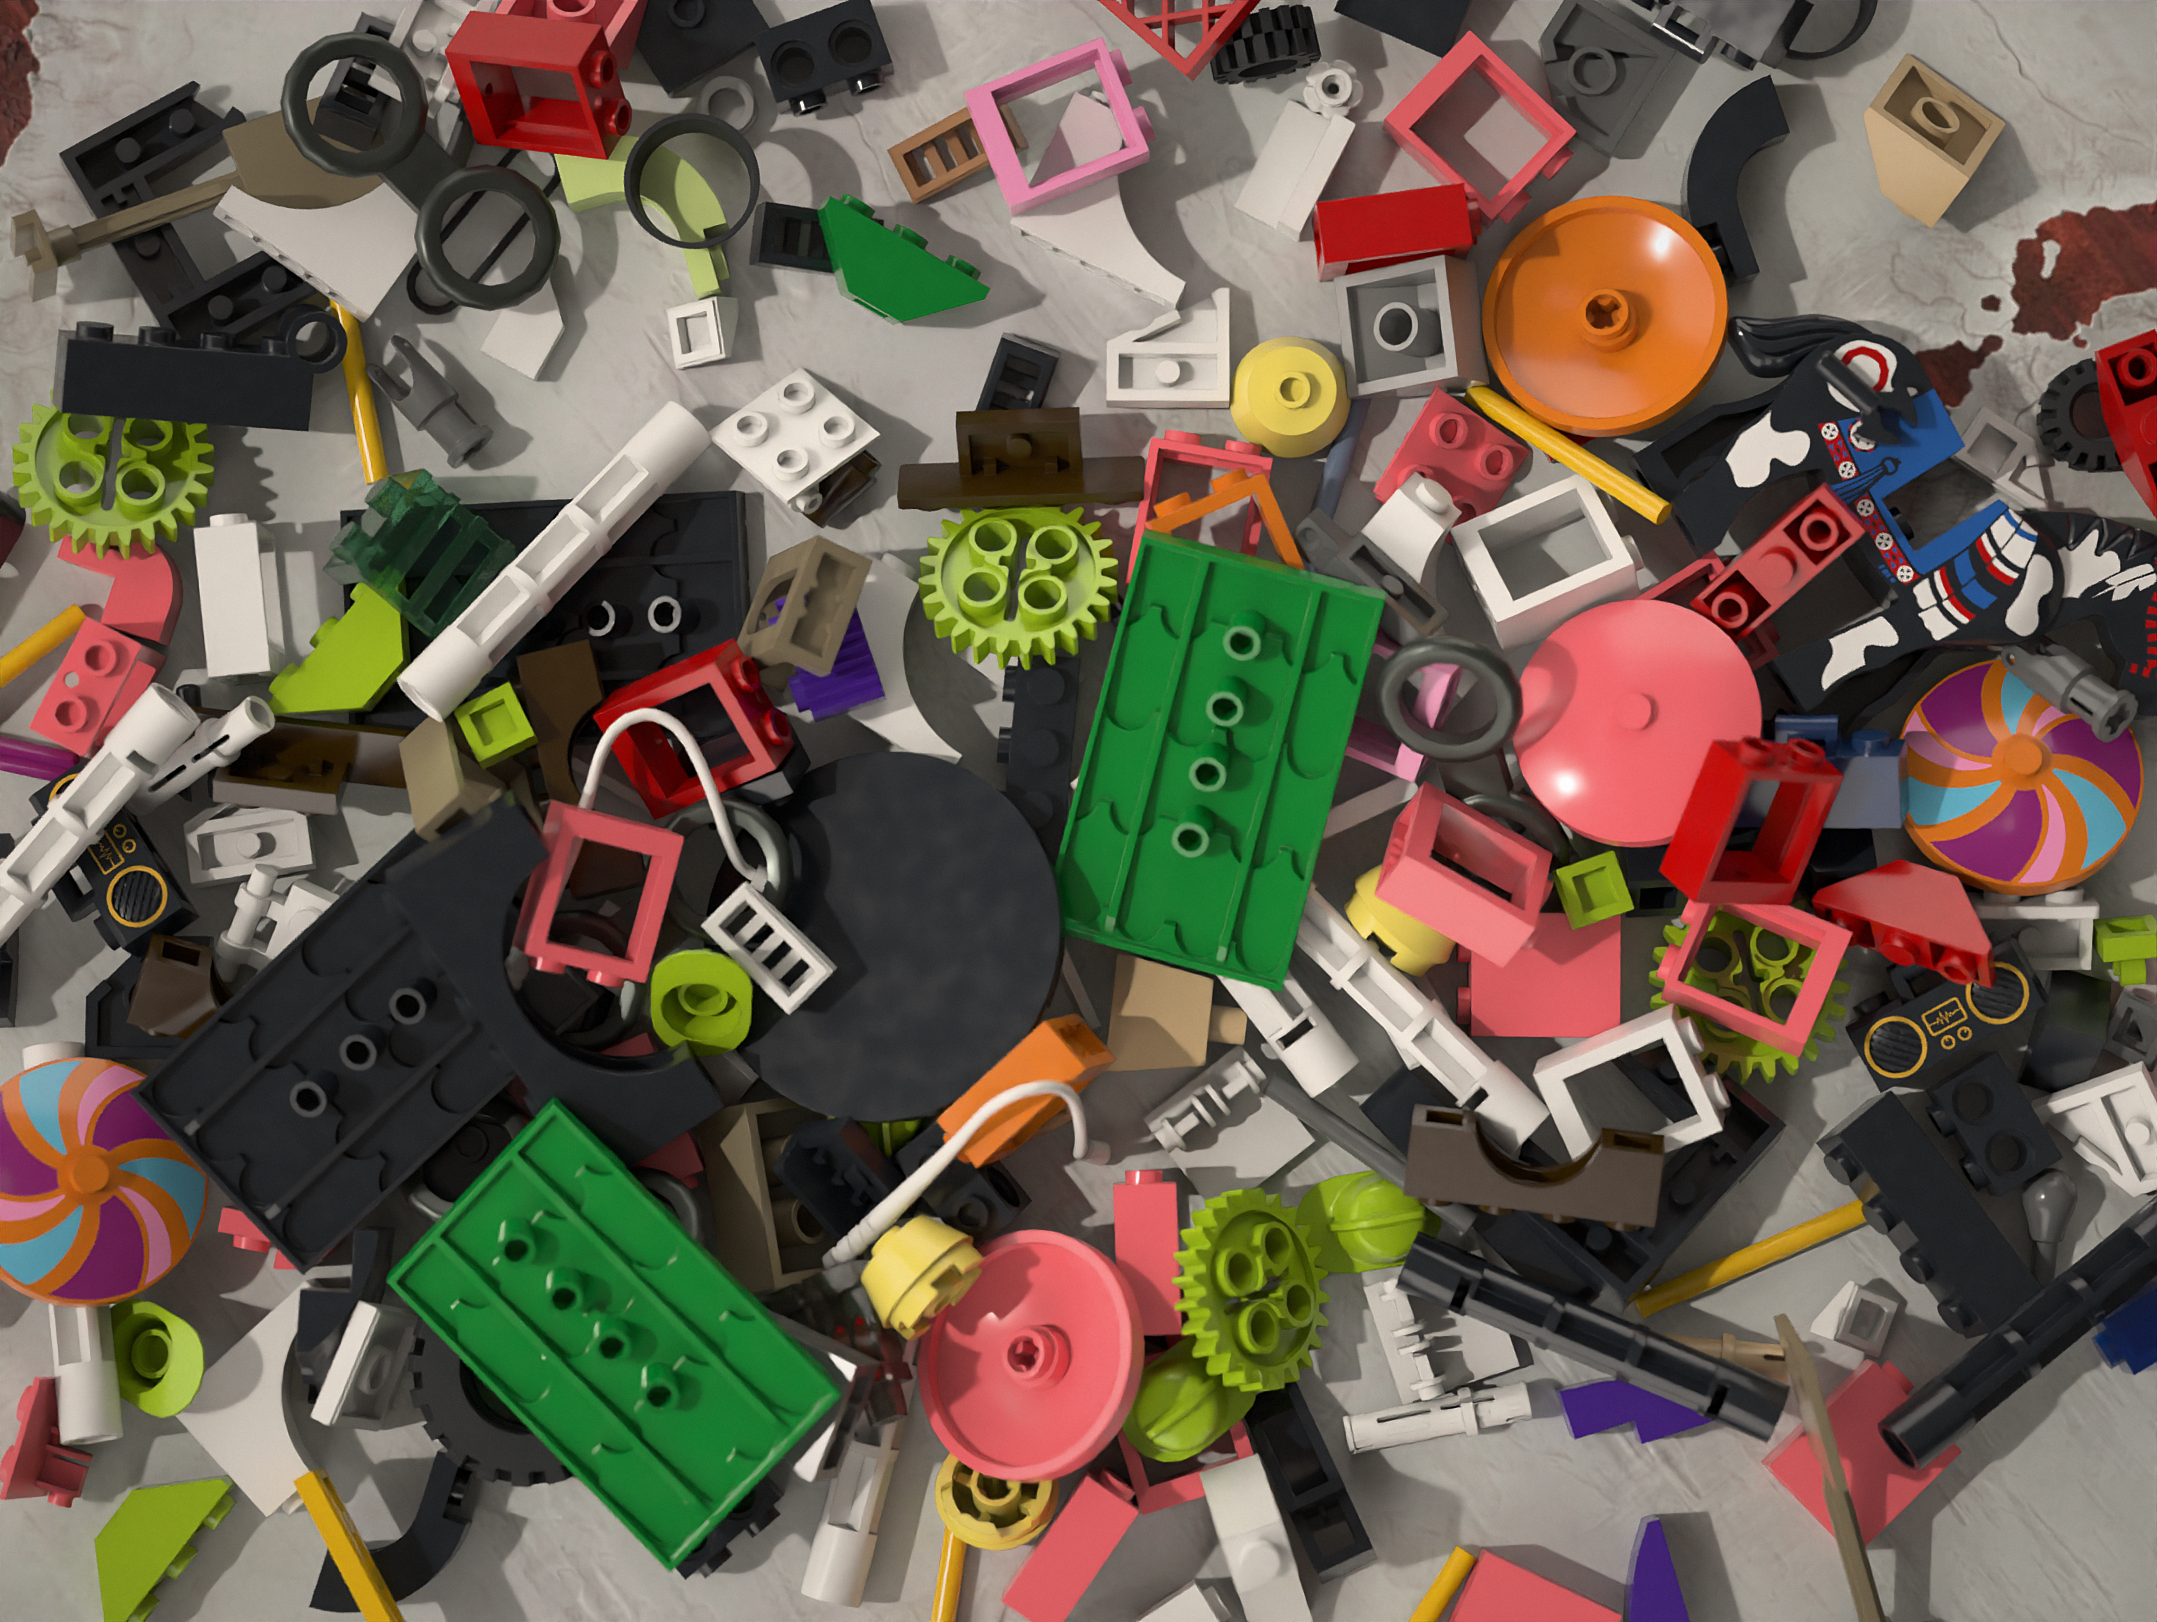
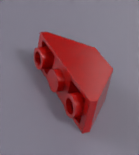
(2130, 408)
(1779, 563)
(1911, 919)

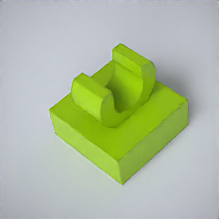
(495, 726)
(1592, 890)
(2126, 944)

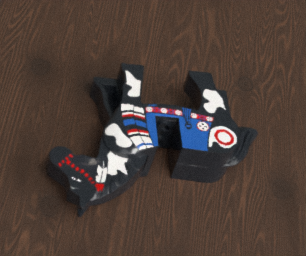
(1967, 591)

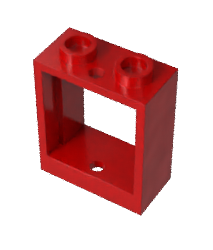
(503, 118)
(1393, 229)
(649, 756)
(1787, 836)

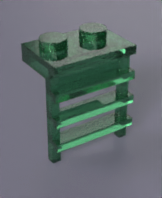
(394, 532)

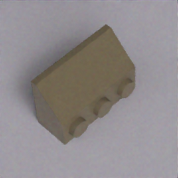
(759, 1224)

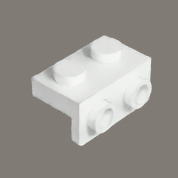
(424, 35)
(2049, 927)

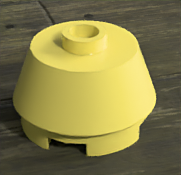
(1289, 397)
(1414, 942)
(919, 1273)
(992, 1510)

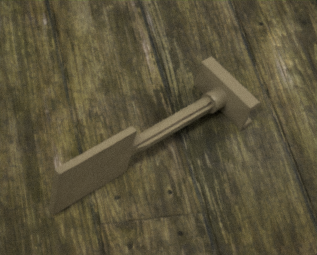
(266, 169)
(1834, 1483)

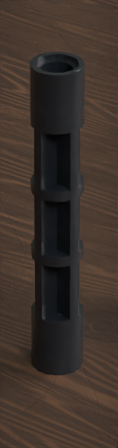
(1593, 1337)
(2024, 1343)

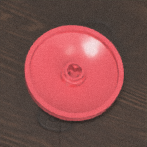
(1626, 715)
(1033, 1359)

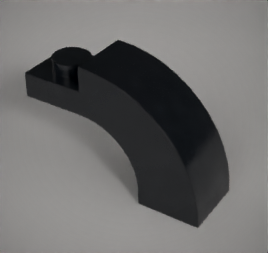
(1732, 136)
(419, 1553)

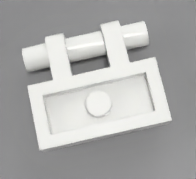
(258, 899)

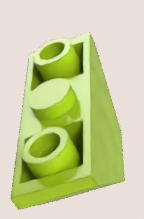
(351, 663)
(153, 1539)

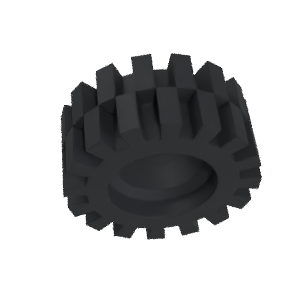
(1268, 46)
(2059, 426)

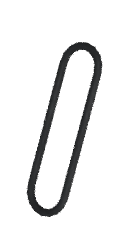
(493, 256)

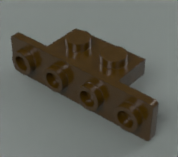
(1019, 461)
(306, 764)

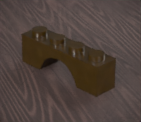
(562, 694)
(176, 988)
(1608, 1182)

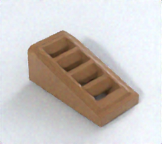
(967, 167)

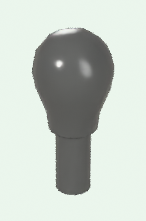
(2048, 1205)

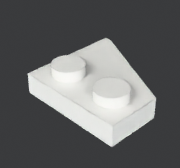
(1175, 360)
(231, 840)
(2110, 1124)

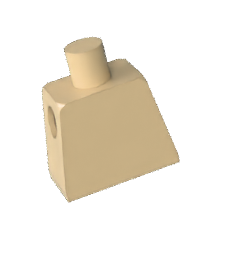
(1166, 1017)

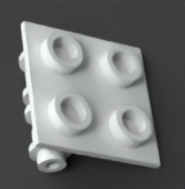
(794, 438)
(1226, 1128)
(1433, 1346)

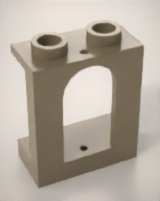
(821, 594)

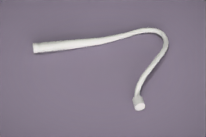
(517, 961)
(894, 1205)

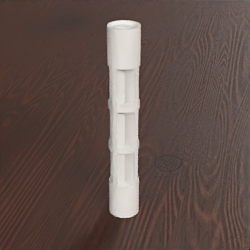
(554, 561)
(75, 819)
(1294, 1030)
(1502, 1100)
(81, 1337)
(856, 1500)

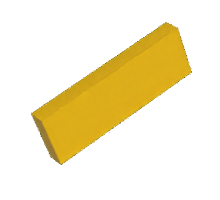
(347, 1547)

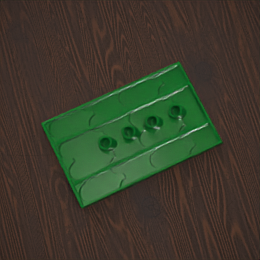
(1214, 758)
(613, 1334)

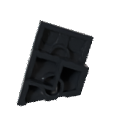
(328, 1311)

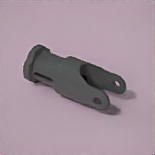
(433, 406)
(2072, 686)

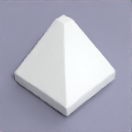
(703, 330)
(1857, 1318)

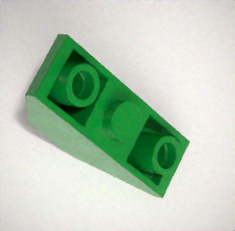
(889, 268)

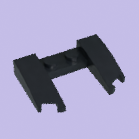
(115, 174)
(1691, 1185)

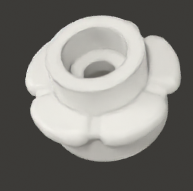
(1338, 73)

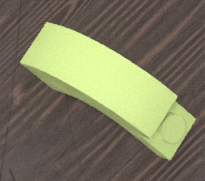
(665, 185)

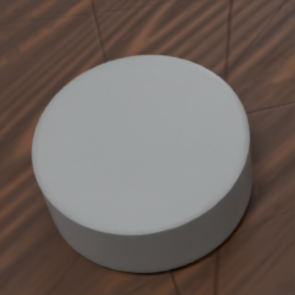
(729, 101)

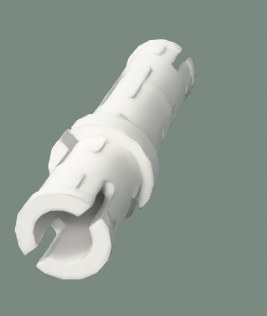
(241, 724)
(1438, 1417)

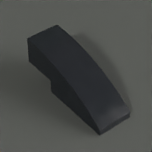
(1309, 1482)

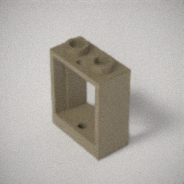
(449, 783)

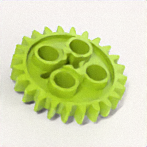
(55, 459)
(1073, 587)
(1777, 979)
(1230, 1255)

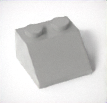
(1412, 329)

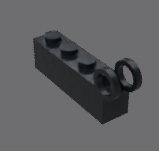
(195, 379)

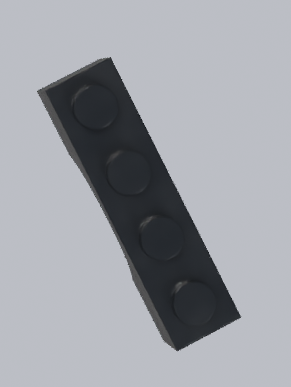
(1835, 857)

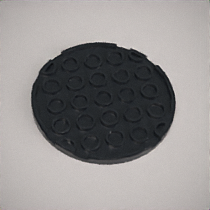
(937, 930)

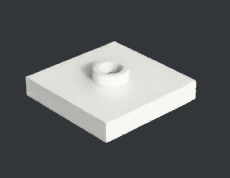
(367, 1367)

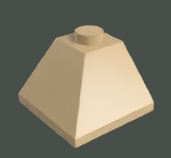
(1926, 139)

